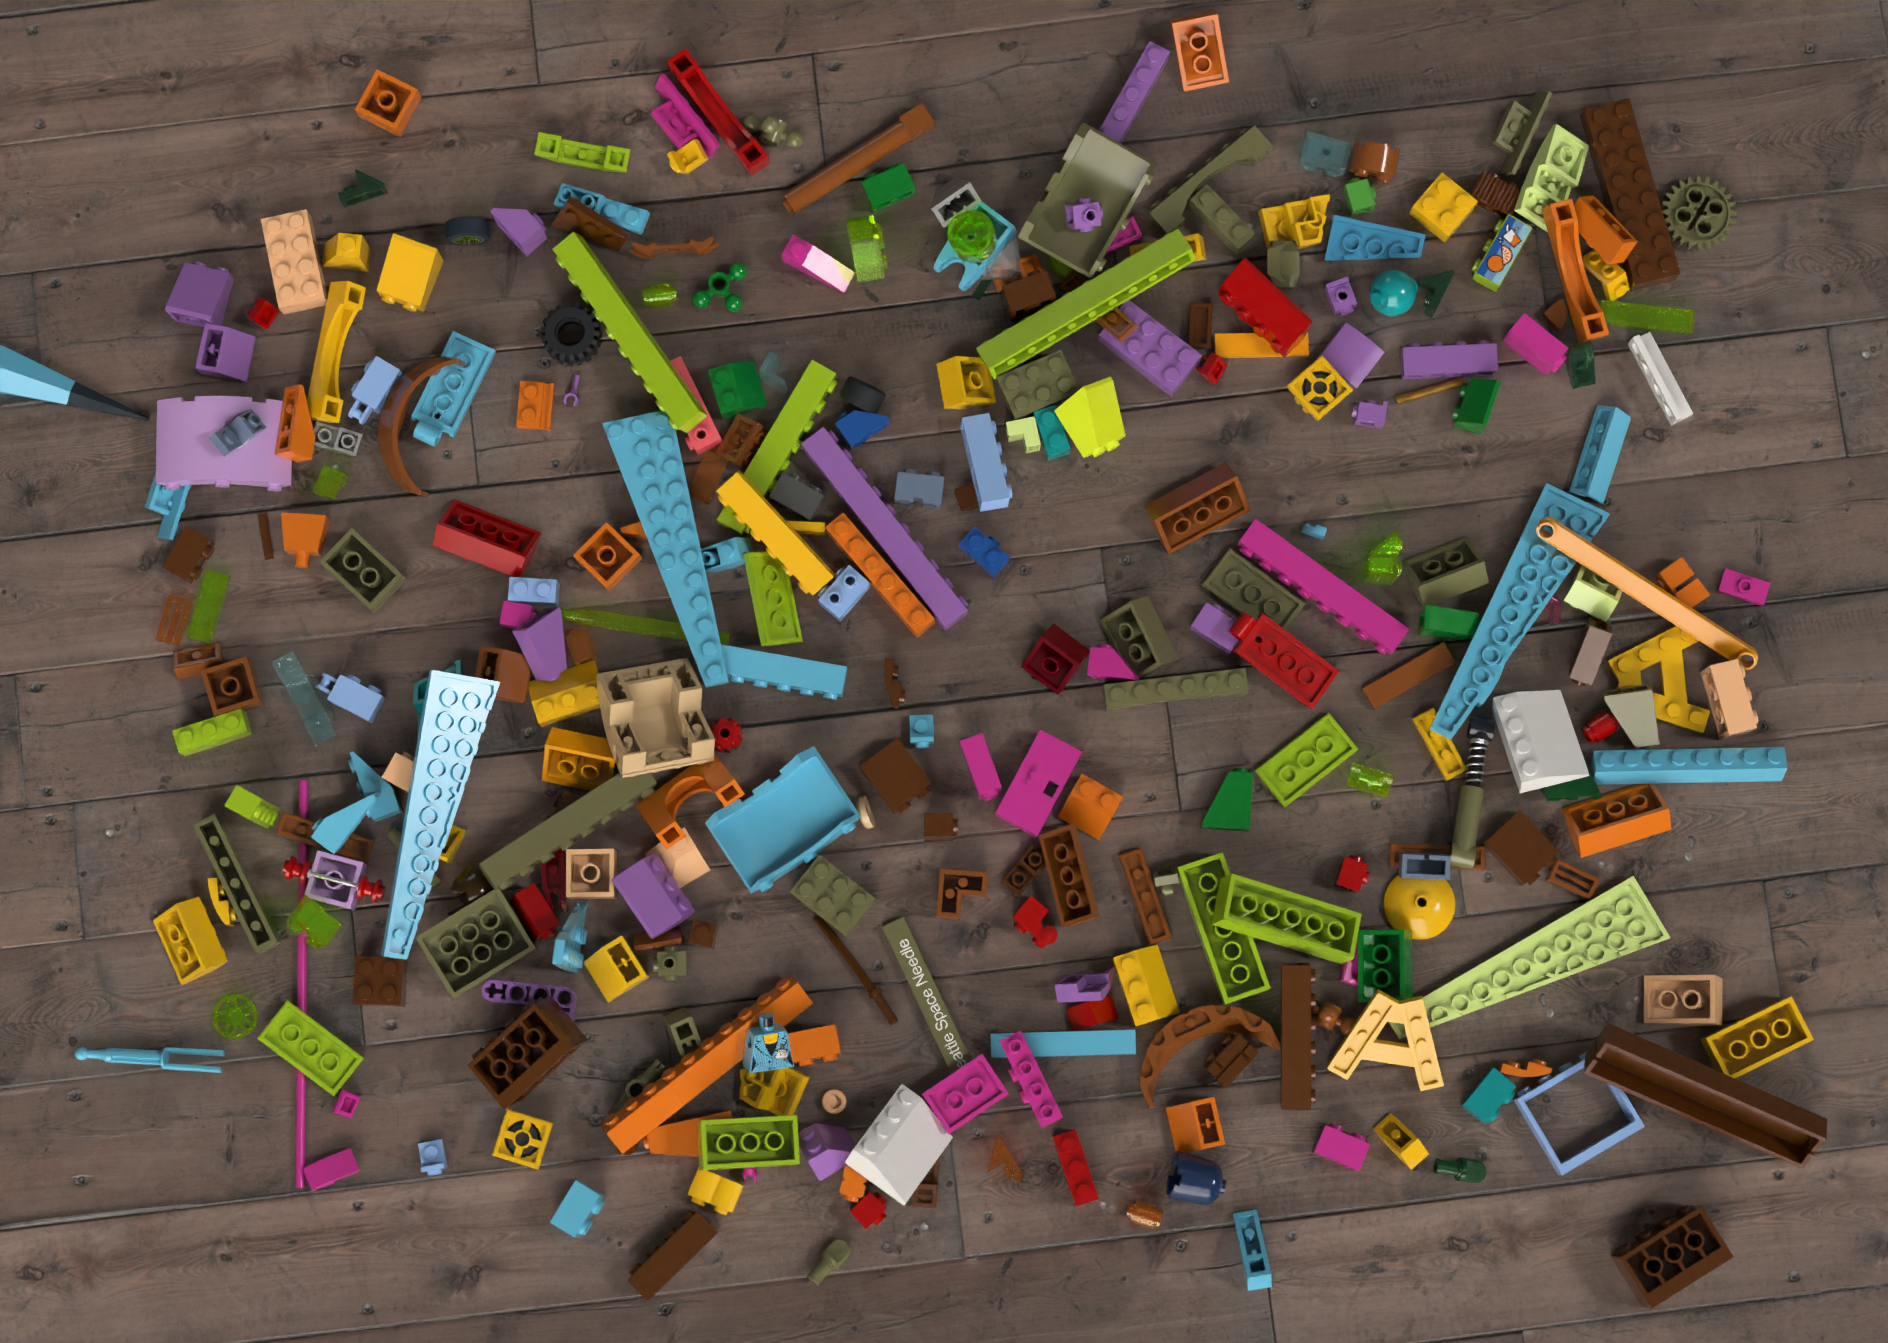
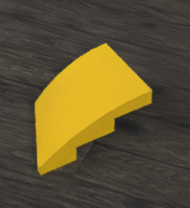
(773, 1089)

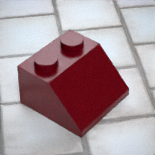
(1055, 658)

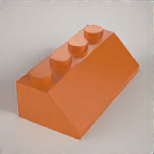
(1617, 818)

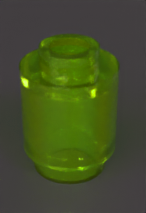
(659, 295)

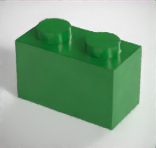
(888, 187)

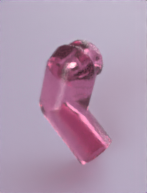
(1554, 608)

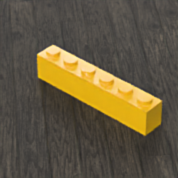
(775, 532)

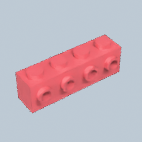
(704, 434)

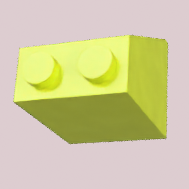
(1093, 418)

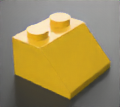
(965, 383)

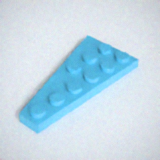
(568, 942)

